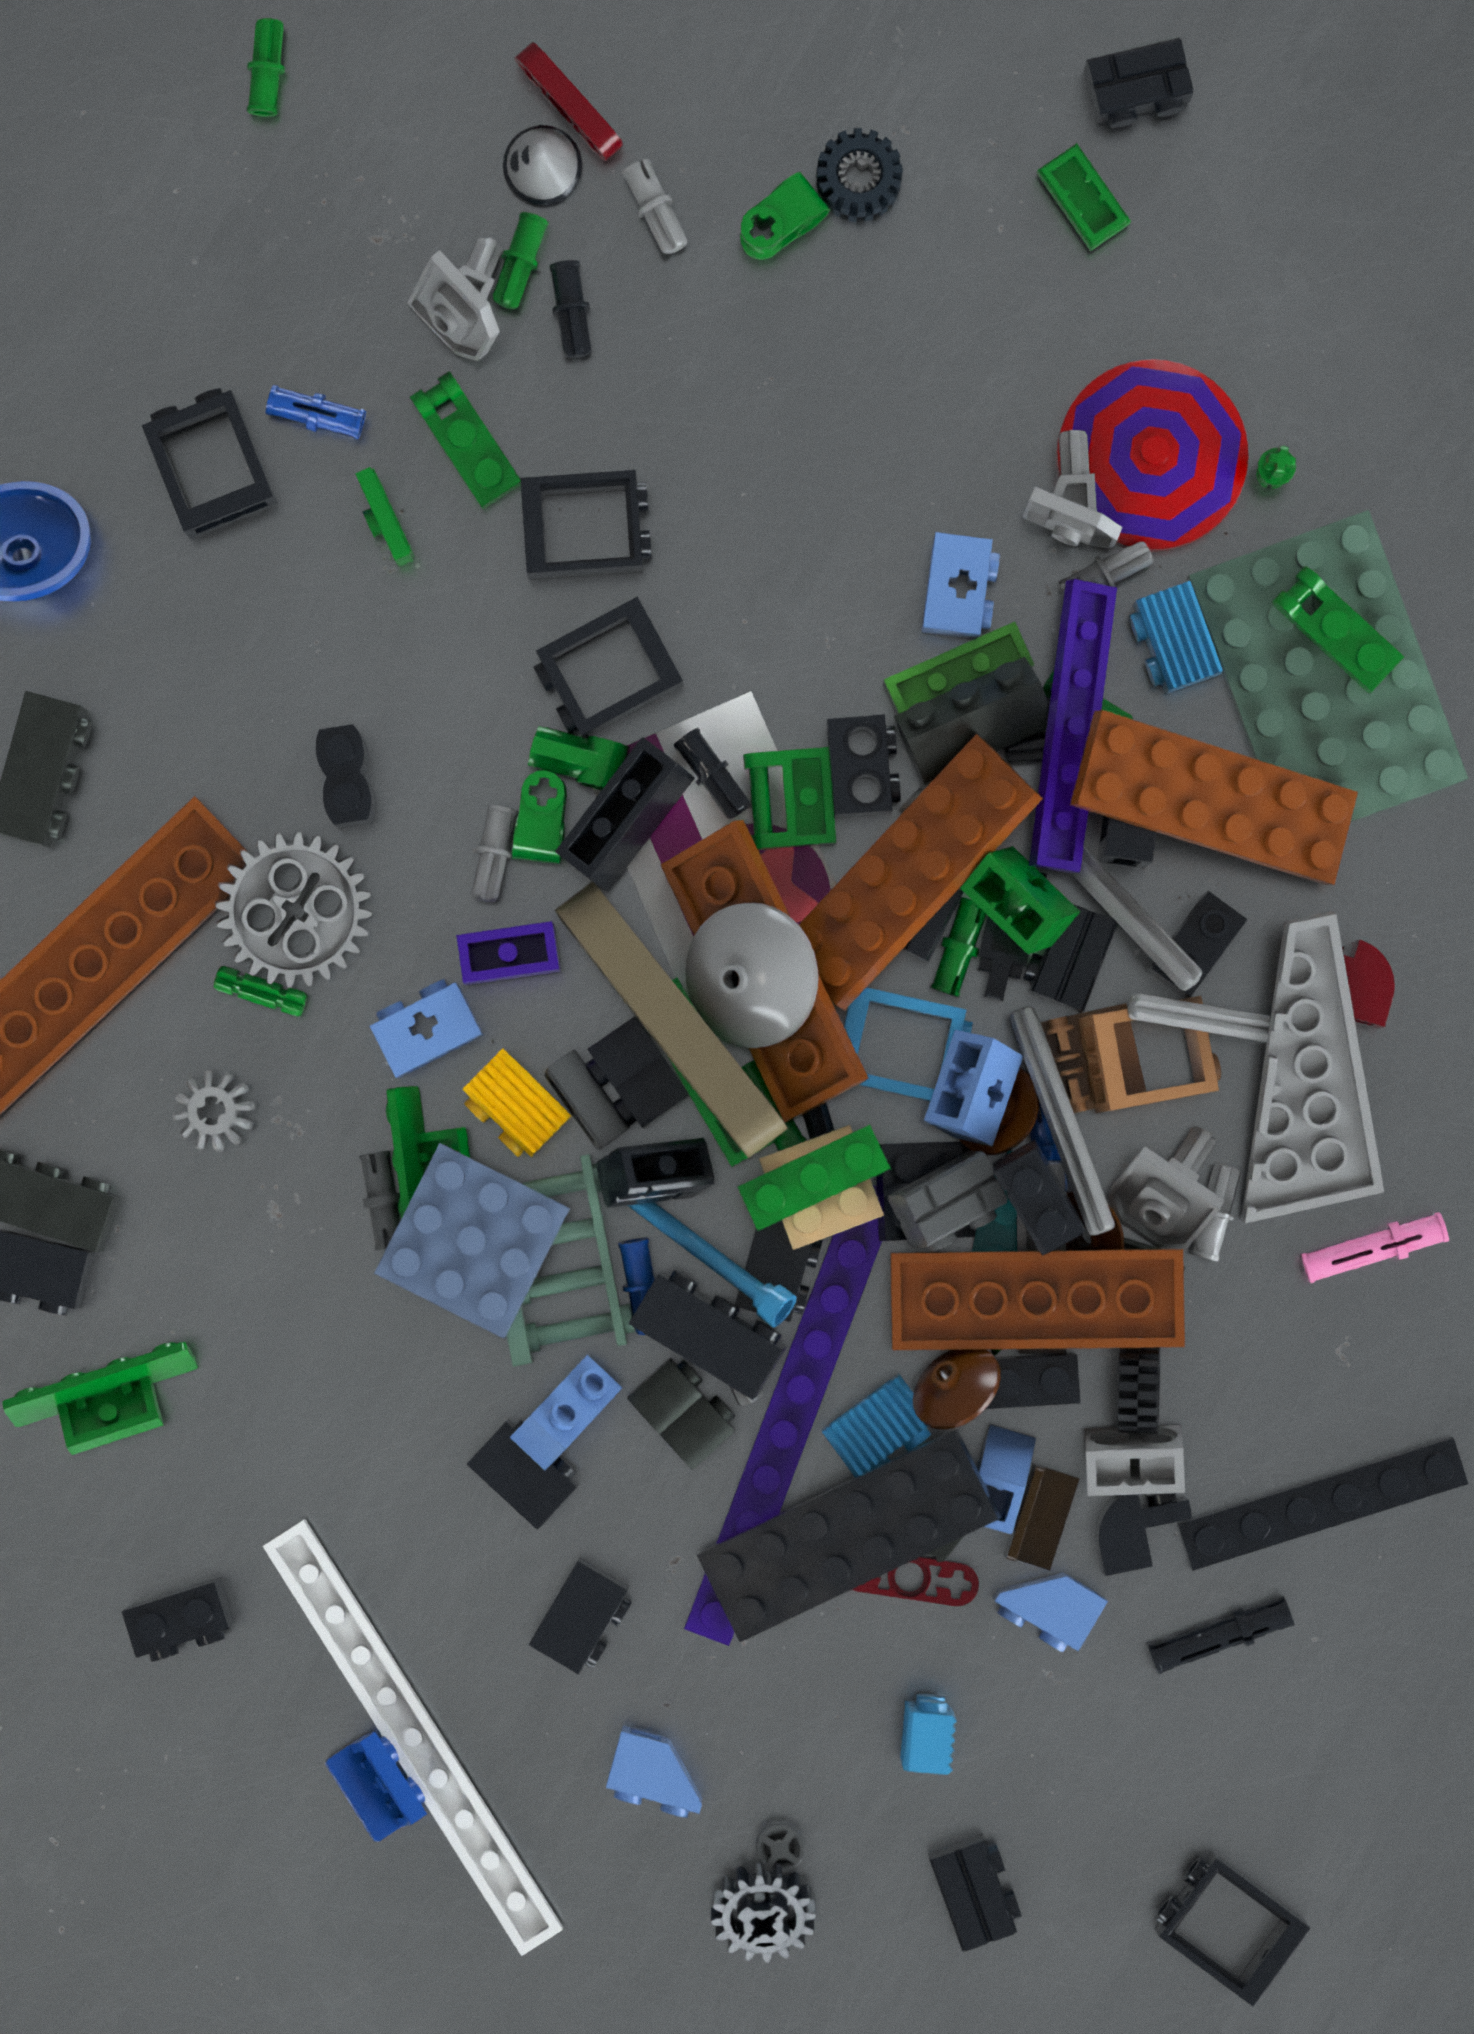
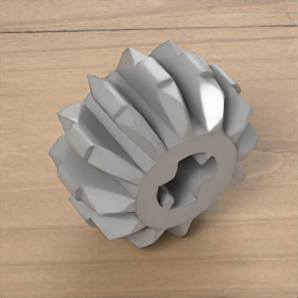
(226, 1121)

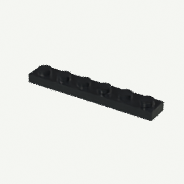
(1322, 1503)

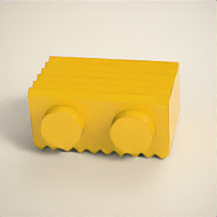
(516, 1104)

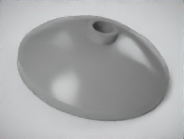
(774, 972)

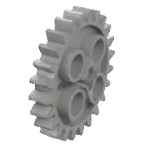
(256, 885)

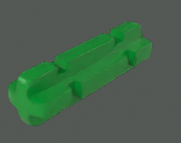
(259, 991)

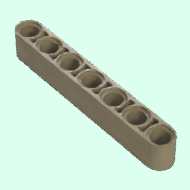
(671, 1019)

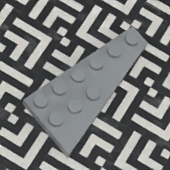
(1313, 1104)

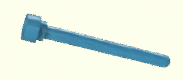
(771, 1301)

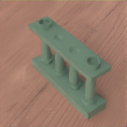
(528, 1338)

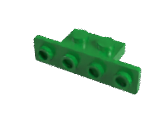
(411, 1144)
(104, 1402)

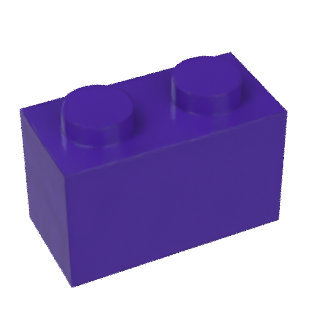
(508, 953)

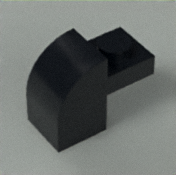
(1122, 1532)

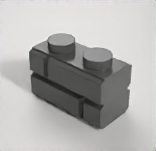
(948, 1200)

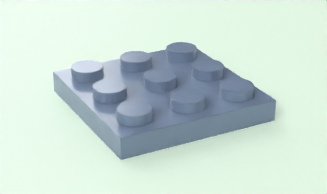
(472, 1240)

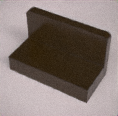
(1041, 1516)

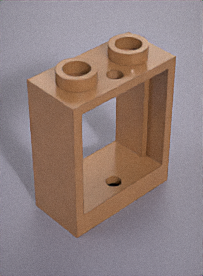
(1106, 1071)

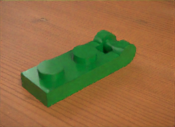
(467, 442)
(1338, 631)

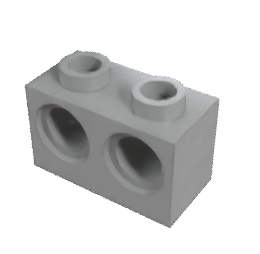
(1134, 1461)

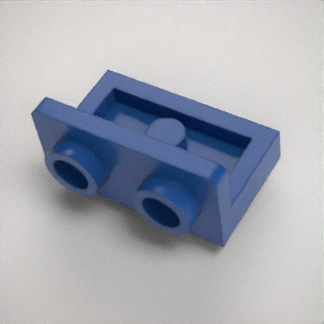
(376, 1786)

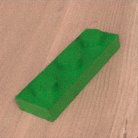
(813, 1177)

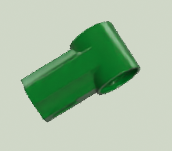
(586, 760)

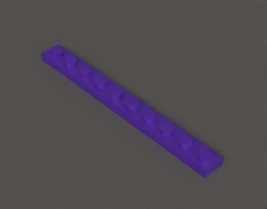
(793, 1403)

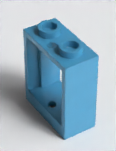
(855, 1022)

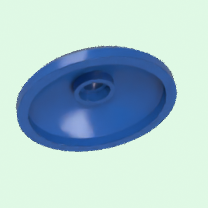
(46, 532)

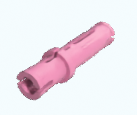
(1375, 1247)

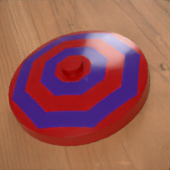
(1161, 451)

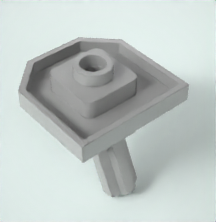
(456, 300)
(1072, 505)
(1163, 1196)

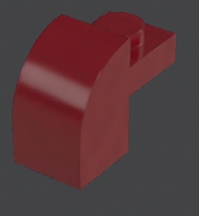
(1369, 983)

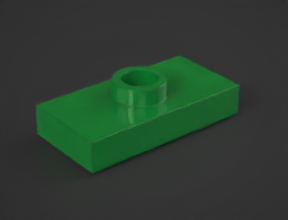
(1083, 197)
(382, 517)

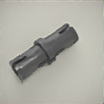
(380, 1197)

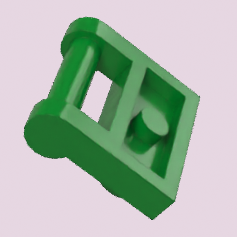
(806, 797)

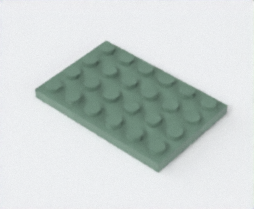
(1298, 701)

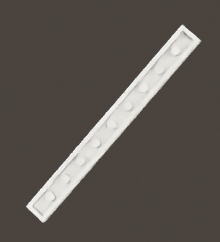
(414, 1736)

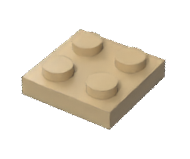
(833, 1214)

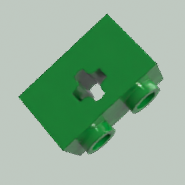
(1020, 899)

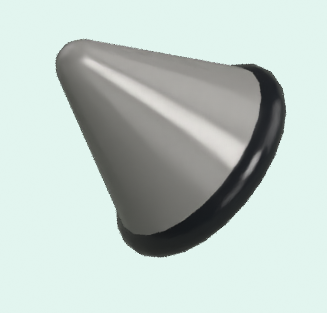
(542, 165)

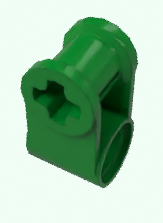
(788, 212)
(540, 828)

